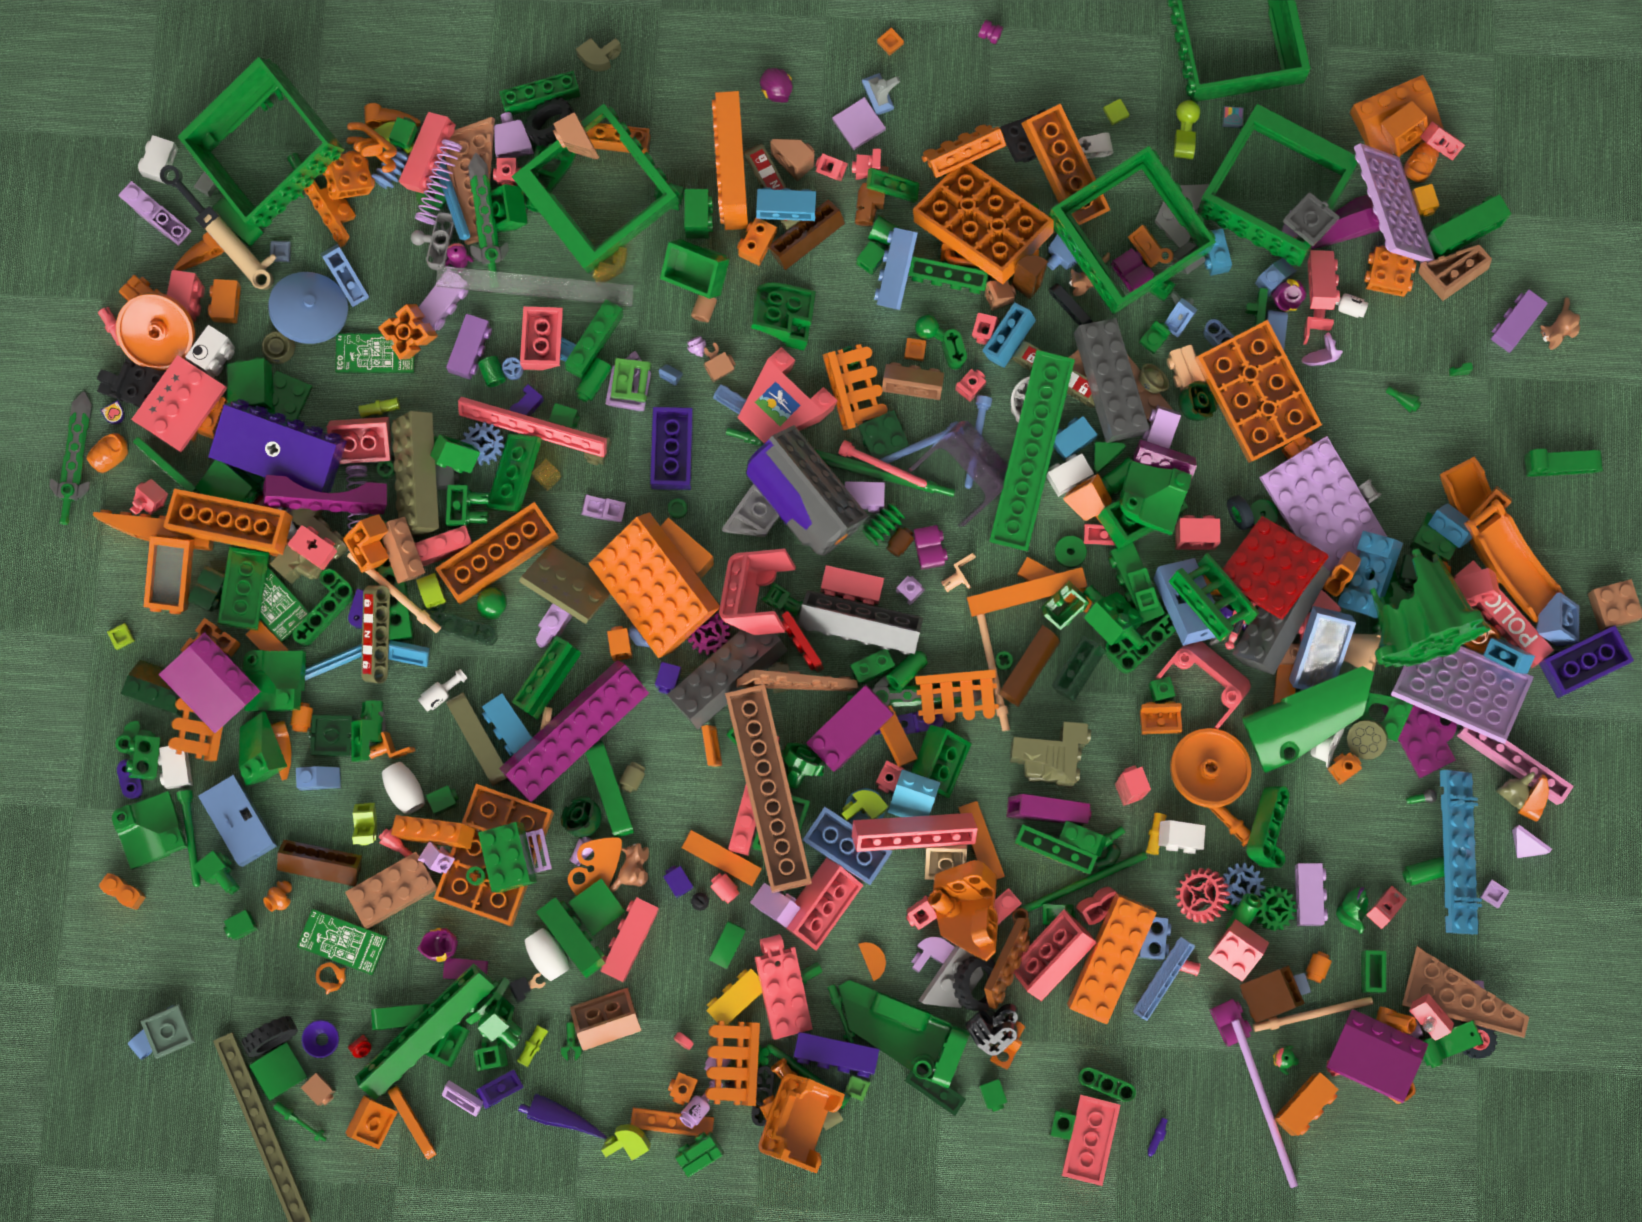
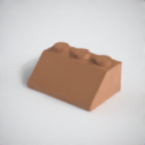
(572, 135)
(913, 381)
(605, 1019)

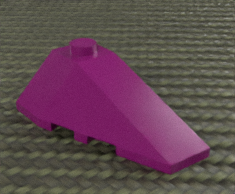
(1354, 221)

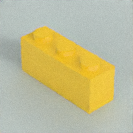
(735, 997)

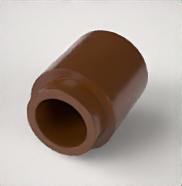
(900, 541)

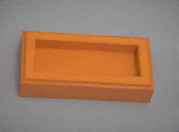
(711, 745)

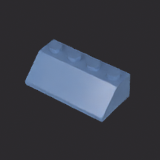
(896, 269)
(833, 838)

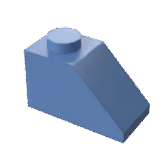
(1274, 275)
(317, 778)

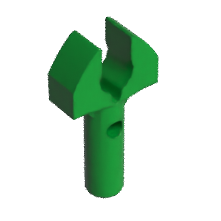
(571, 1043)

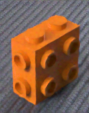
(349, 176)
(1389, 272)

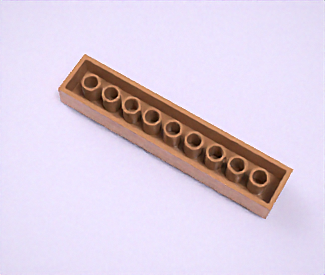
(768, 788)

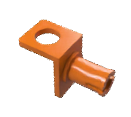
(388, 747)
(1011, 1049)

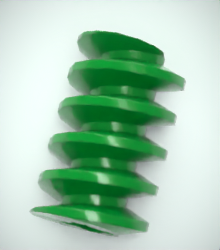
(882, 524)

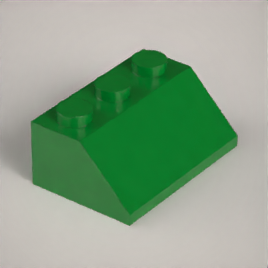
(941, 758)

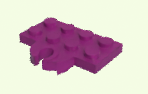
(1426, 740)

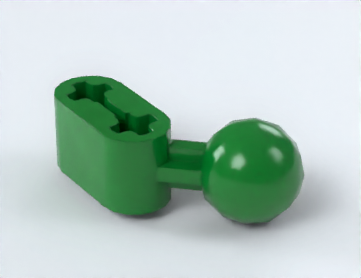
(928, 327)

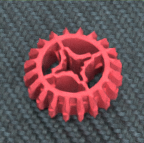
(1198, 902)

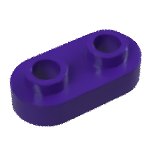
(125, 782)

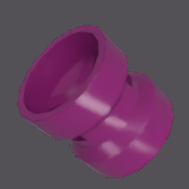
(992, 32)

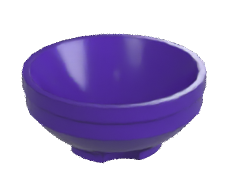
(310, 1035)

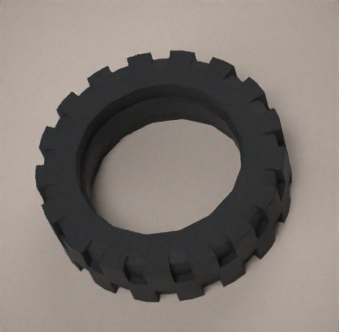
(543, 113)
(962, 981)
(269, 1036)

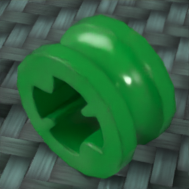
(391, 473)
(997, 660)
(479, 880)

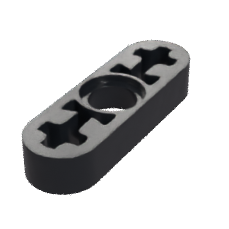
(1069, 305)
(759, 1080)

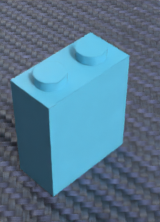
(913, 795)

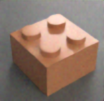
(1615, 605)

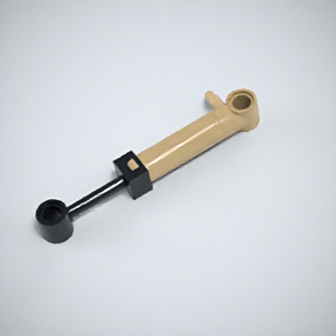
(222, 234)

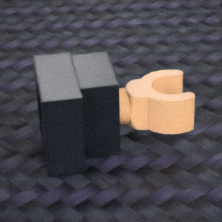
(521, 987)

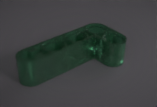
(459, 625)

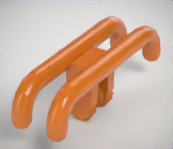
(373, 146)

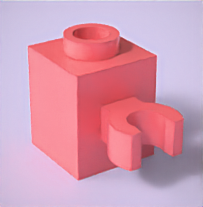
(148, 497)

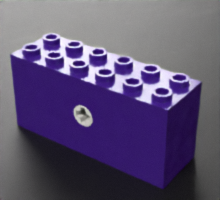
(277, 446)

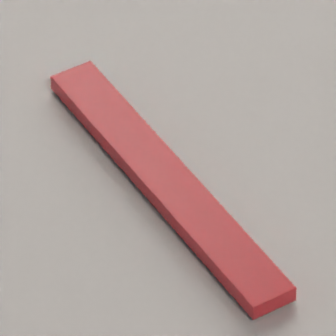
(532, 426)

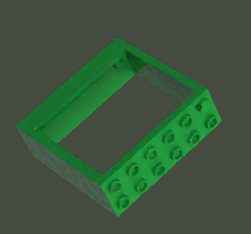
(1289, 48)
(229, 112)
(1297, 139)
(561, 221)
(1086, 254)

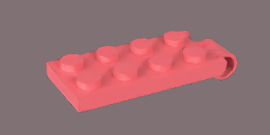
(782, 988)

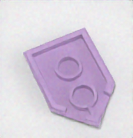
(628, 404)

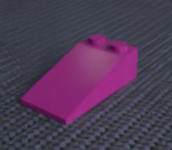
(850, 728)

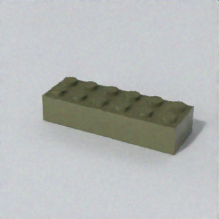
(415, 472)

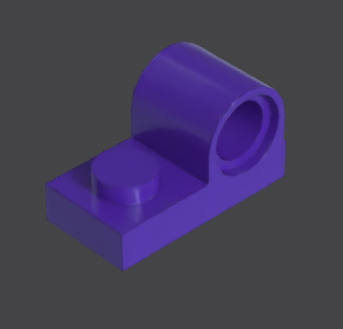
(499, 1089)

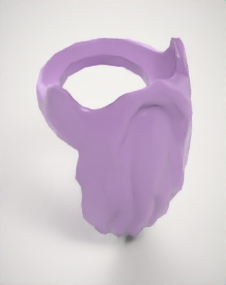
(1325, 355)

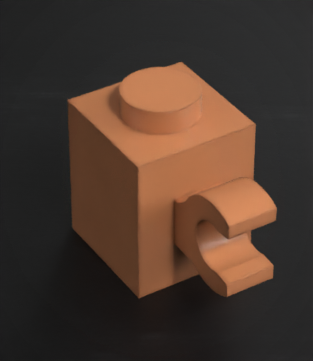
(718, 365)

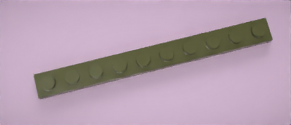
(261, 1129)

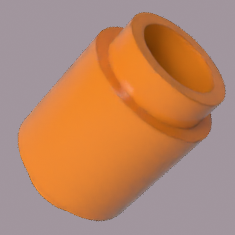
(302, 718)
(1318, 967)

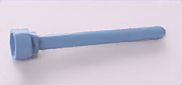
(983, 404)
(917, 446)

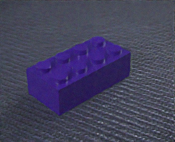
(671, 448)
(1586, 662)
(836, 1053)

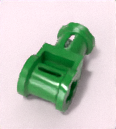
(782, 600)

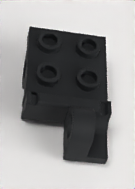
(1018, 141)
(131, 384)

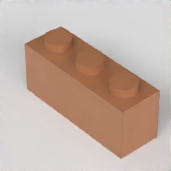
(402, 551)

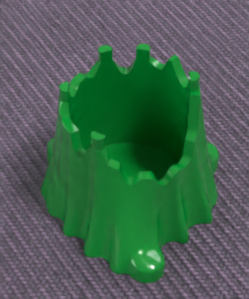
(1429, 621)

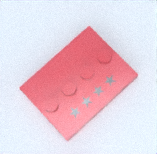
(179, 403)

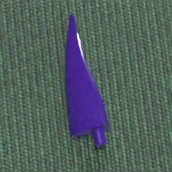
(554, 1114)

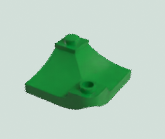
(784, 313)
(1154, 495)
(278, 677)
(149, 830)

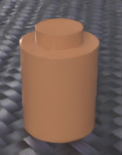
(703, 308)

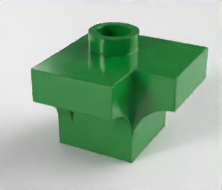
(491, 1055)

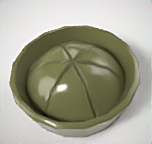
(277, 347)
(1153, 379)

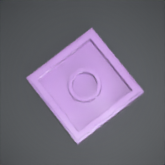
(858, 123)

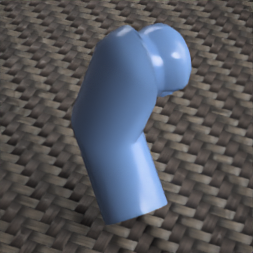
(637, 637)

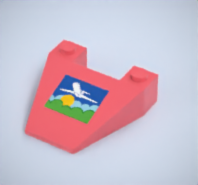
(779, 403)

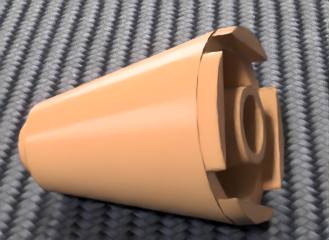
(1362, 650)

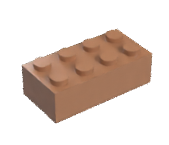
(391, 890)

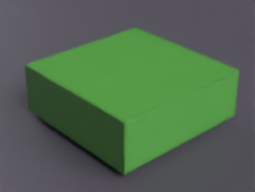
(857, 1087)

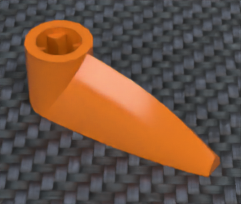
(377, 116)
(199, 253)
(284, 743)
(1537, 800)

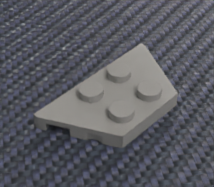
(1166, 220)
(752, 516)
(940, 989)

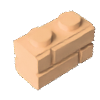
(1184, 366)

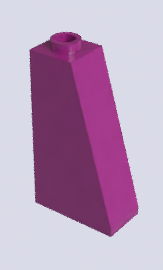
(1048, 809)

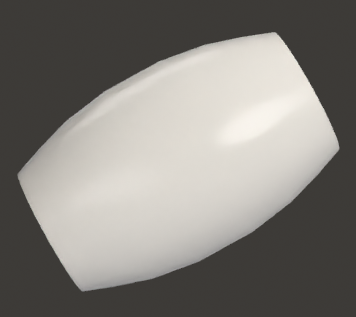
(403, 788)
(547, 954)

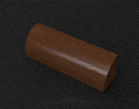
(806, 235)
(1029, 275)
(1030, 666)
(319, 862)

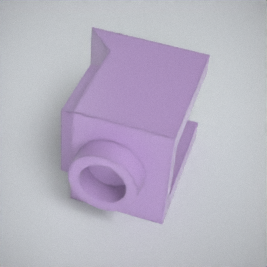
(910, 589)
(436, 859)

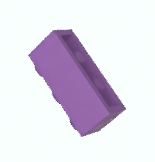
(1518, 320)
(469, 347)

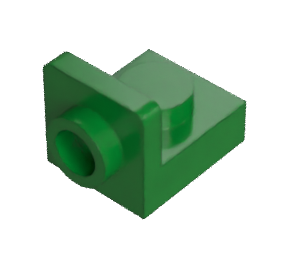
(1155, 336)
(1051, 911)

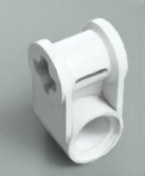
(1096, 145)

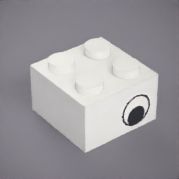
(211, 352)

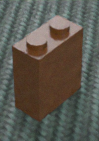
(1271, 994)

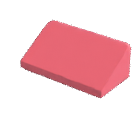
(1096, 535)

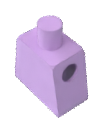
(511, 138)

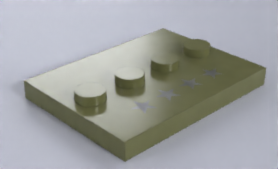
(566, 584)

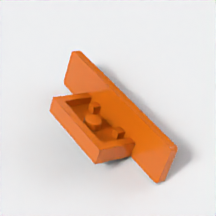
(332, 211)

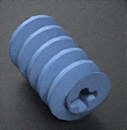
(385, 179)

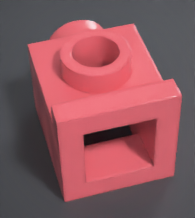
(838, 170)
(984, 322)
(966, 389)
(884, 785)
(924, 919)

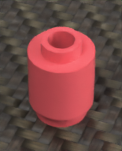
(724, 887)

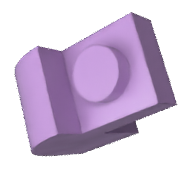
(932, 947)

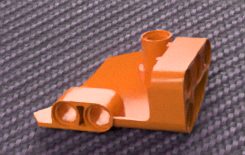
(966, 907)

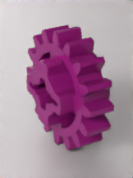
(704, 642)

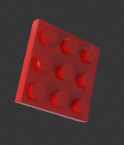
(801, 643)

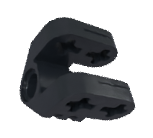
(983, 1034)

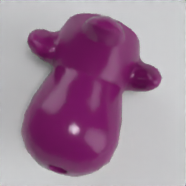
(457, 256)

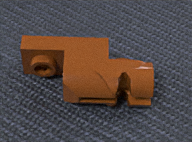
(868, 203)

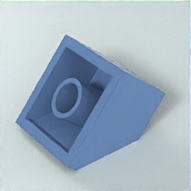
(1559, 621)

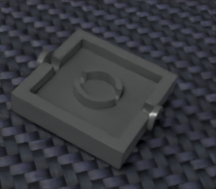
(1311, 219)

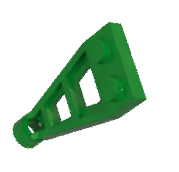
(566, 158)
(1396, 717)

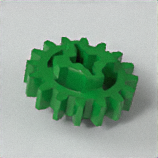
(1275, 918)

